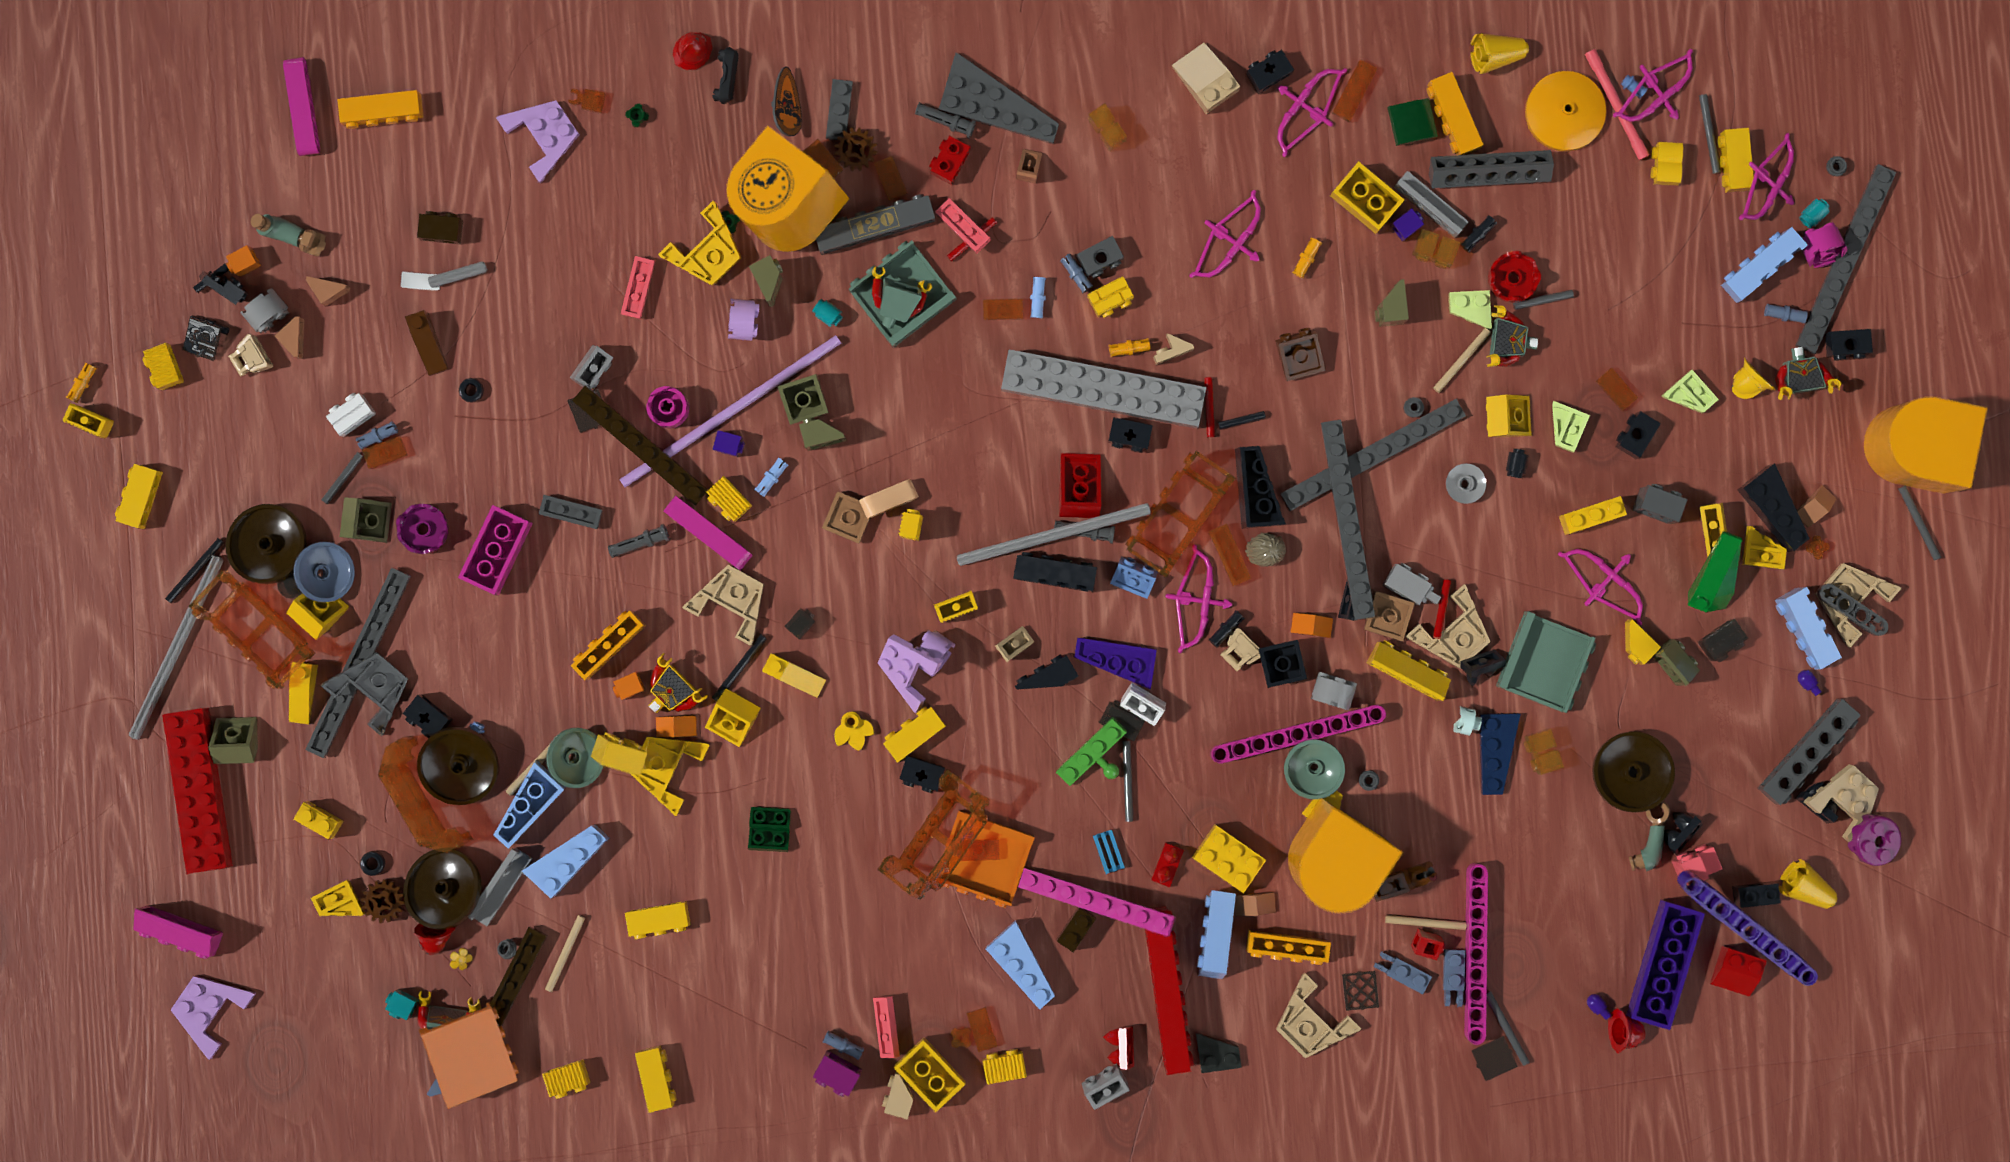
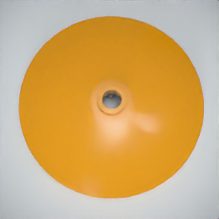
(1552, 123)

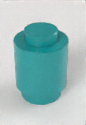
(1814, 213)
(827, 313)

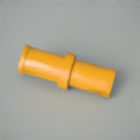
(1307, 257)
(1129, 347)
(81, 382)

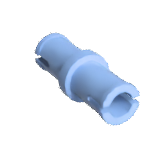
(1037, 297)
(771, 477)

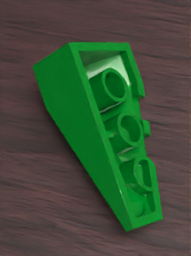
(1717, 577)

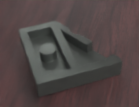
(1217, 1055)

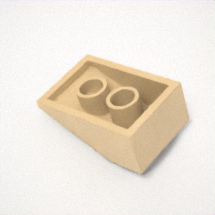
(1206, 78)

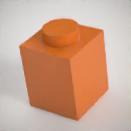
(242, 261)
(628, 686)

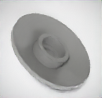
(1475, 479)

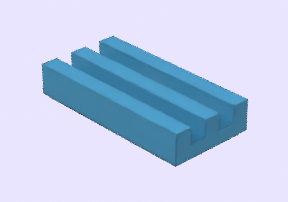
(1114, 868)

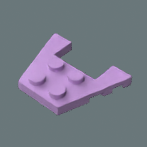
(550, 129)
(901, 663)
(200, 1005)

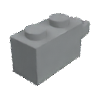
(1409, 585)

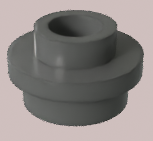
(1841, 163)
(1407, 407)
(1375, 780)
(507, 949)

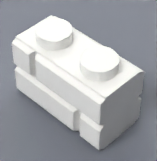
(350, 414)
(1143, 704)

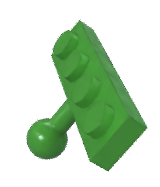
(1092, 752)

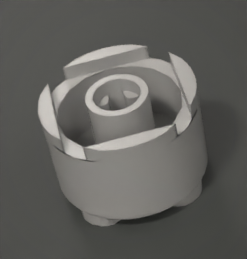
(264, 311)
(1333, 691)

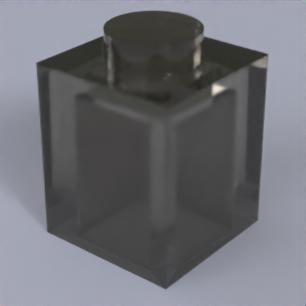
(801, 623)

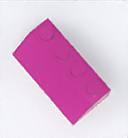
(177, 931)

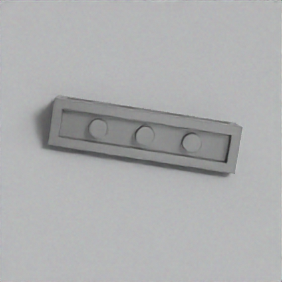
(1431, 204)
(500, 886)

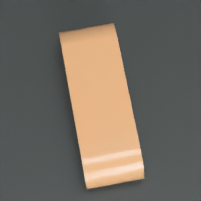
(888, 498)

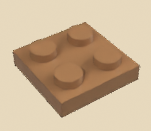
(846, 518)
(1390, 616)

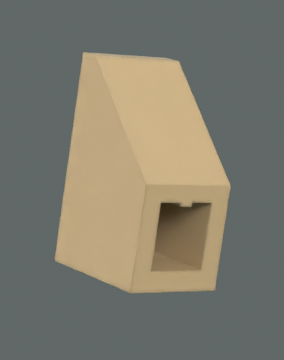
(900, 1098)

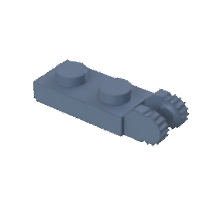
(1405, 973)
(1453, 975)

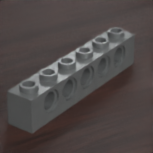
(1491, 169)
(1798, 754)

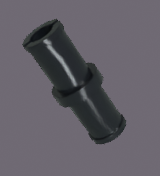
(1478, 234)
(1226, 629)

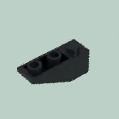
(1052, 676)

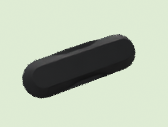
(727, 83)

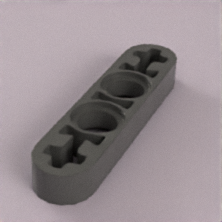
(1854, 606)

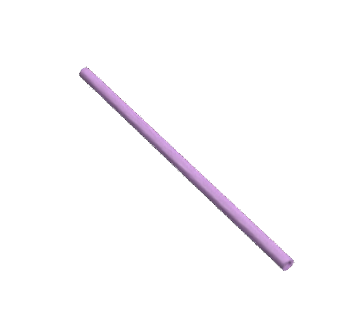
(737, 406)

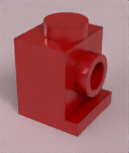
(1431, 950)

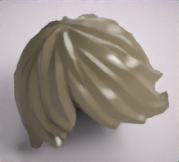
(1266, 549)

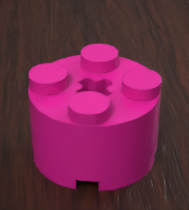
(1823, 245)
(656, 406)

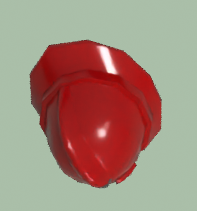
(692, 51)
(432, 940)
(1624, 1031)

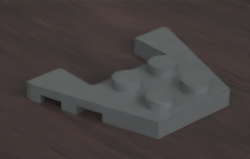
(377, 681)

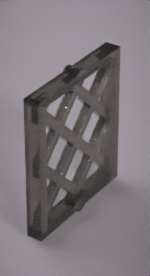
(1374, 989)

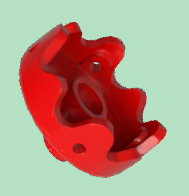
(1526, 270)

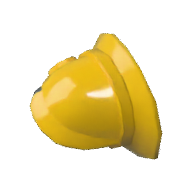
(1749, 382)

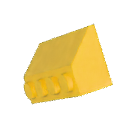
(1408, 671)

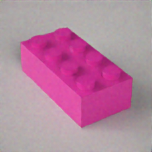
(495, 550)

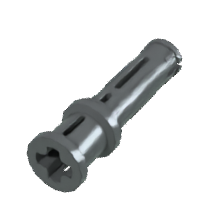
(954, 122)
(1102, 533)
(648, 539)

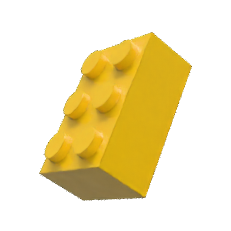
(1367, 197)
(619, 754)
(1229, 858)
(929, 1074)

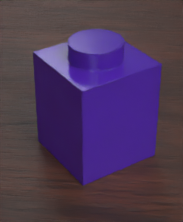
(1407, 224)
(728, 443)

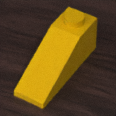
(793, 675)
(302, 693)

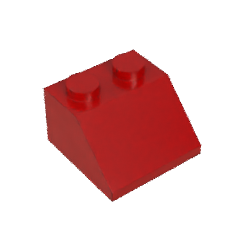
(1737, 971)

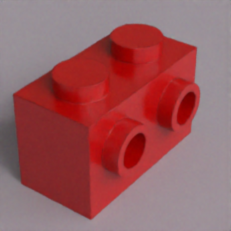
(949, 160)

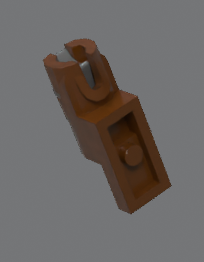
(1406, 881)

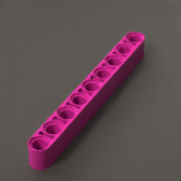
(1287, 733)
(1480, 962)

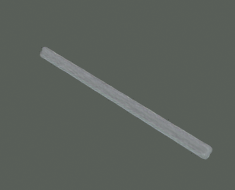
(1053, 534)
(173, 653)

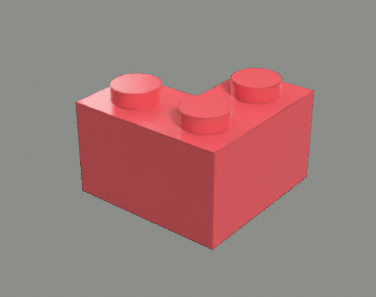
(1700, 862)

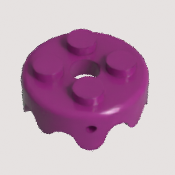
(408, 525)
(1864, 840)

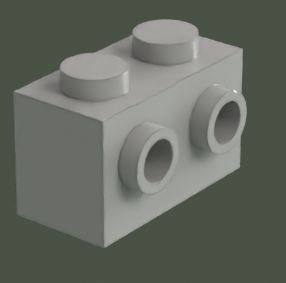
(591, 367)
(1105, 1086)

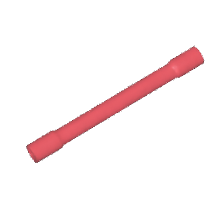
(1597, 66)

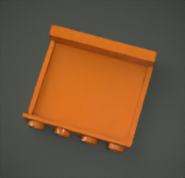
(992, 878)
(469, 1056)

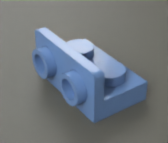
(1134, 577)

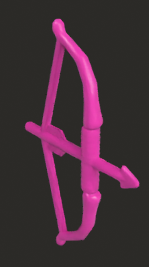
(1652, 81)
(1315, 113)
(1762, 174)
(1221, 233)
(1599, 589)
(1185, 599)

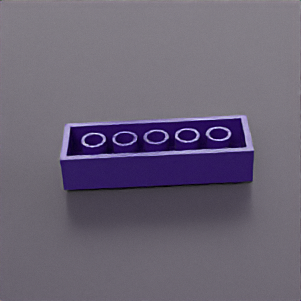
(1665, 965)

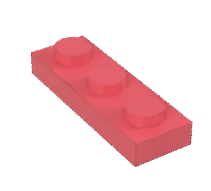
(962, 226)
(638, 287)
(886, 1027)

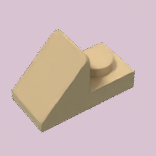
(1177, 346)
(1014, 644)

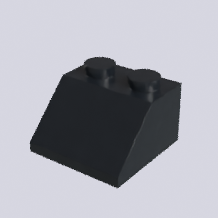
(1282, 663)

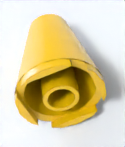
(1496, 51)
(1806, 885)

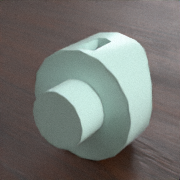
(1467, 721)

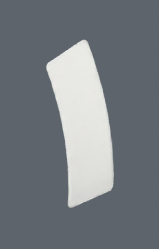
(416, 281)

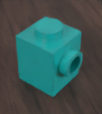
(401, 1004)

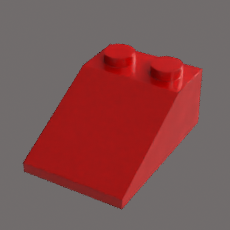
(1080, 485)

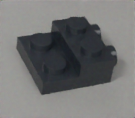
(228, 288)

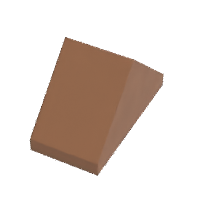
(1029, 166)
(326, 290)
(293, 336)
(1816, 506)
(1255, 904)

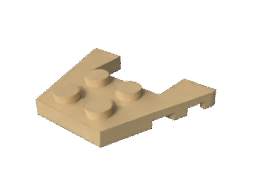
(1858, 586)
(736, 593)
(1461, 638)
(1851, 792)
(1305, 1028)

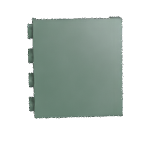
(909, 268)
(1546, 662)

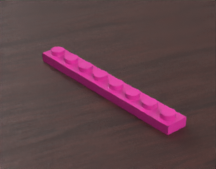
(1096, 902)

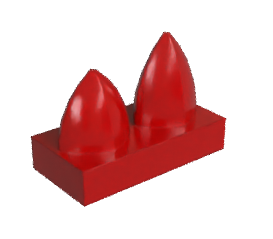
(1167, 864)
(1124, 1039)

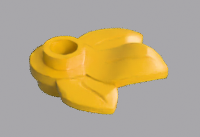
(855, 733)

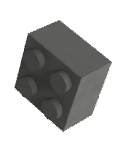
(1660, 504)

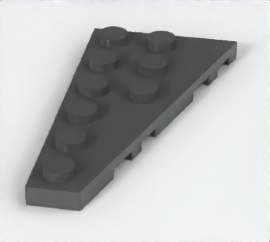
(989, 102)

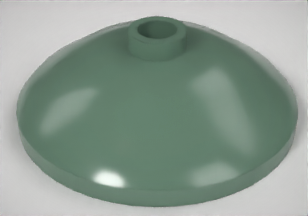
(582, 768)
(1310, 782)

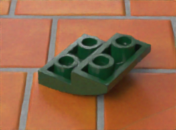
(1412, 122)
(769, 829)

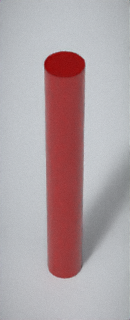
(963, 246)
(1209, 407)
(1442, 609)

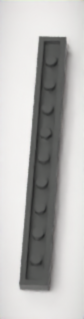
(1843, 266)
(1377, 452)
(1347, 520)
(364, 647)

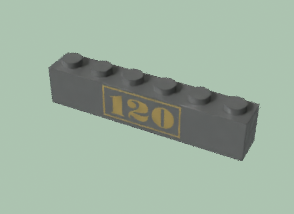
(876, 224)

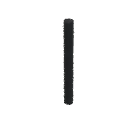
(194, 570)
(739, 667)

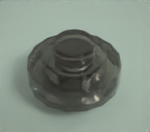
(288, 587)

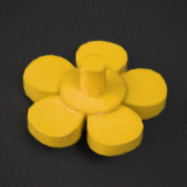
(460, 960)

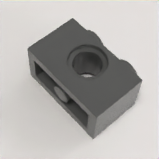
(1106, 247)

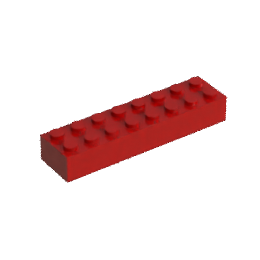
(197, 791)
(1169, 1000)

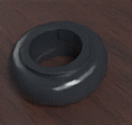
(462, 390)
(364, 866)

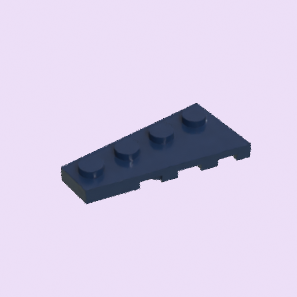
(1496, 749)

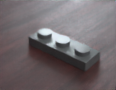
(839, 108)
(570, 512)

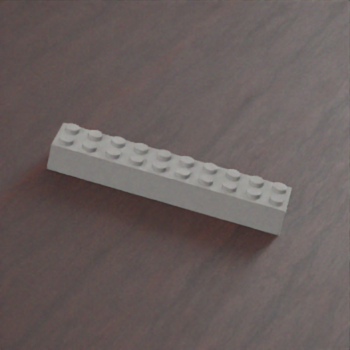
(1103, 389)

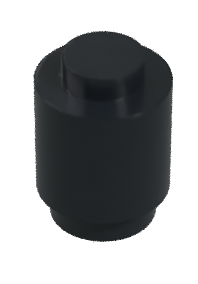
(1517, 463)

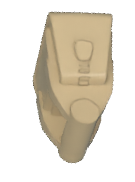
(252, 354)
(1243, 647)

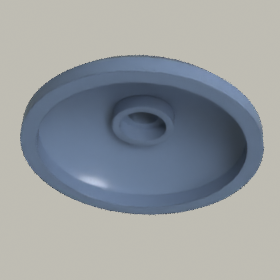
(336, 568)

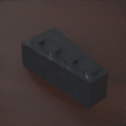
(1256, 490)
(1774, 506)
(1055, 573)

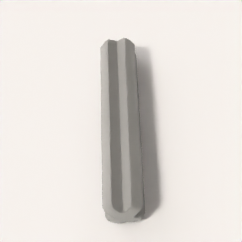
(457, 274)

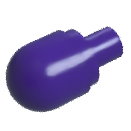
(1809, 682)
(1598, 1005)

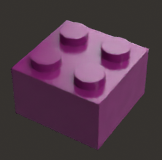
(837, 1074)

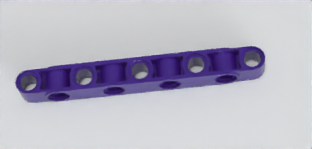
(1738, 921)

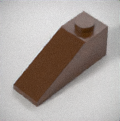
(426, 342)

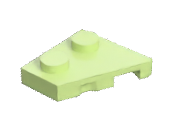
(1472, 306)
(1691, 393)
(1568, 426)

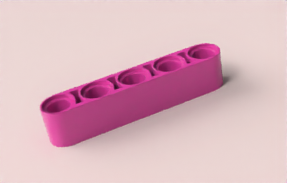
(301, 106)
(707, 533)

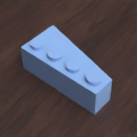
(1763, 264)
(1807, 628)
(530, 802)
(563, 863)
(1217, 934)
(1017, 959)

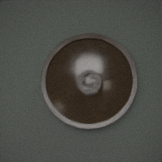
(265, 543)
(457, 766)
(1633, 772)
(442, 889)

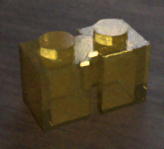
(1112, 132)
(1426, 245)
(1546, 761)

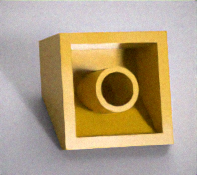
(1508, 416)
(316, 616)
(732, 717)

